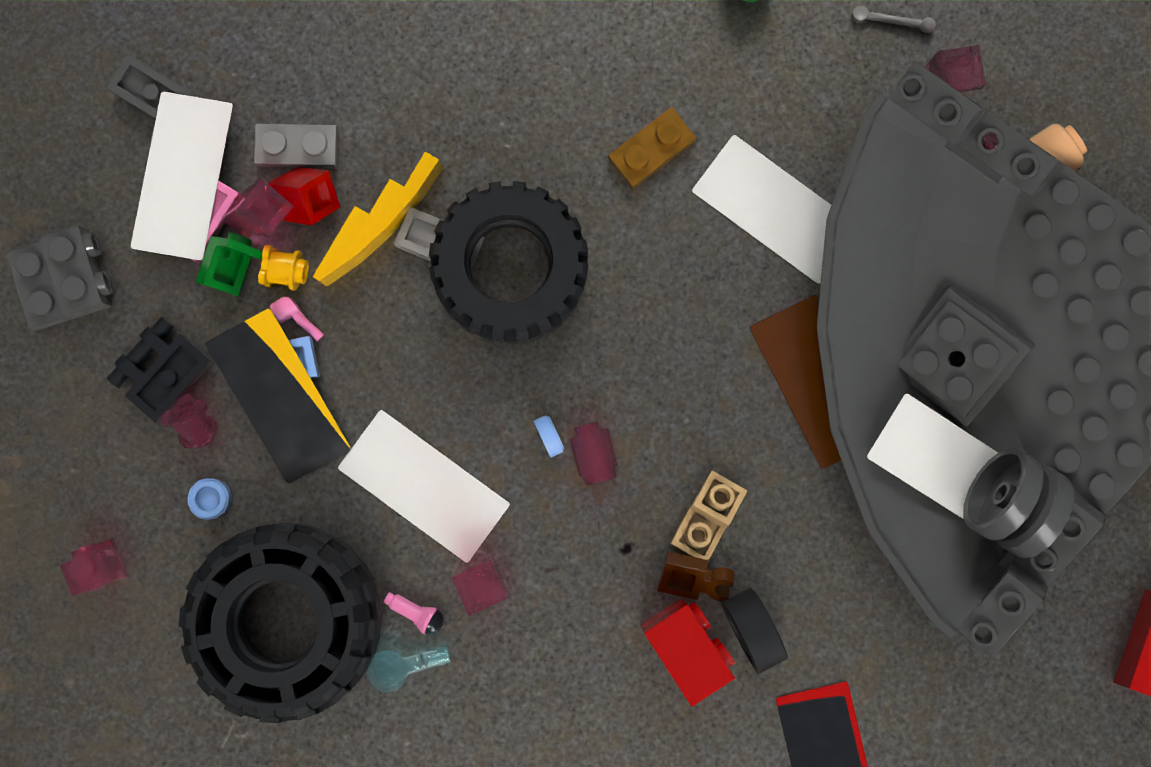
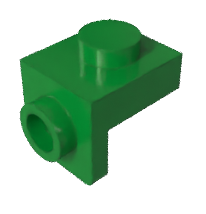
(227, 263)

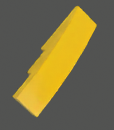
(366, 232)

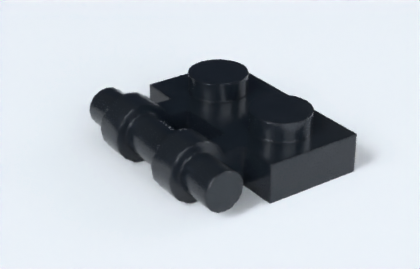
(168, 377)

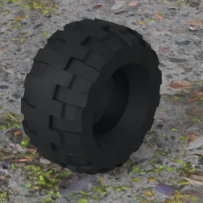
(345, 611)

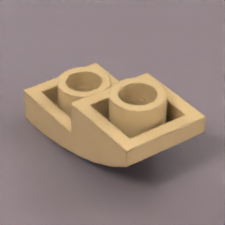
(708, 517)

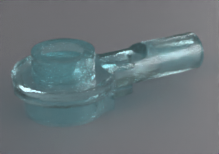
(390, 669)

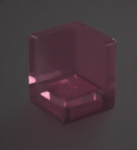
(959, 68)

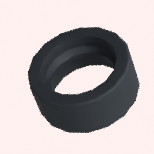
(755, 630)

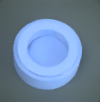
(549, 435)
(209, 499)

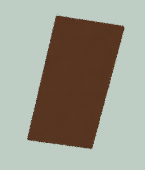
(794, 357)

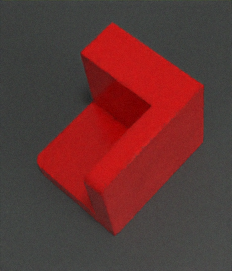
(309, 193)

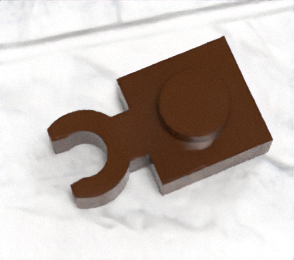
(689, 576)

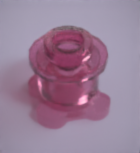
(191, 422)

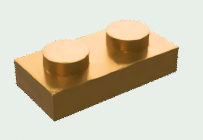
(652, 148)

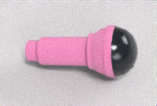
(427, 619)

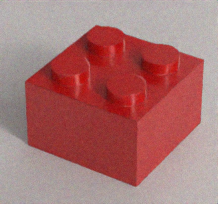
(687, 651)

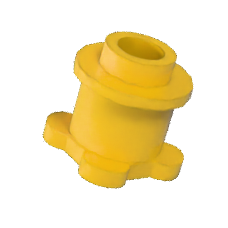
(282, 268)

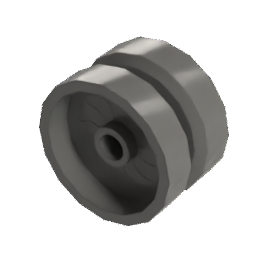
(1018, 503)

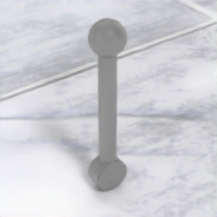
(861, 14)

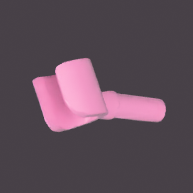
(287, 308)

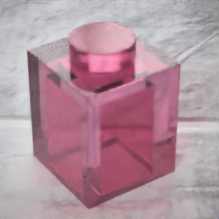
(480, 586)

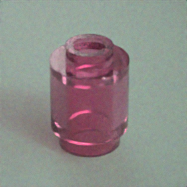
(593, 453)

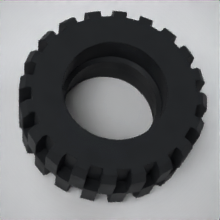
(499, 209)

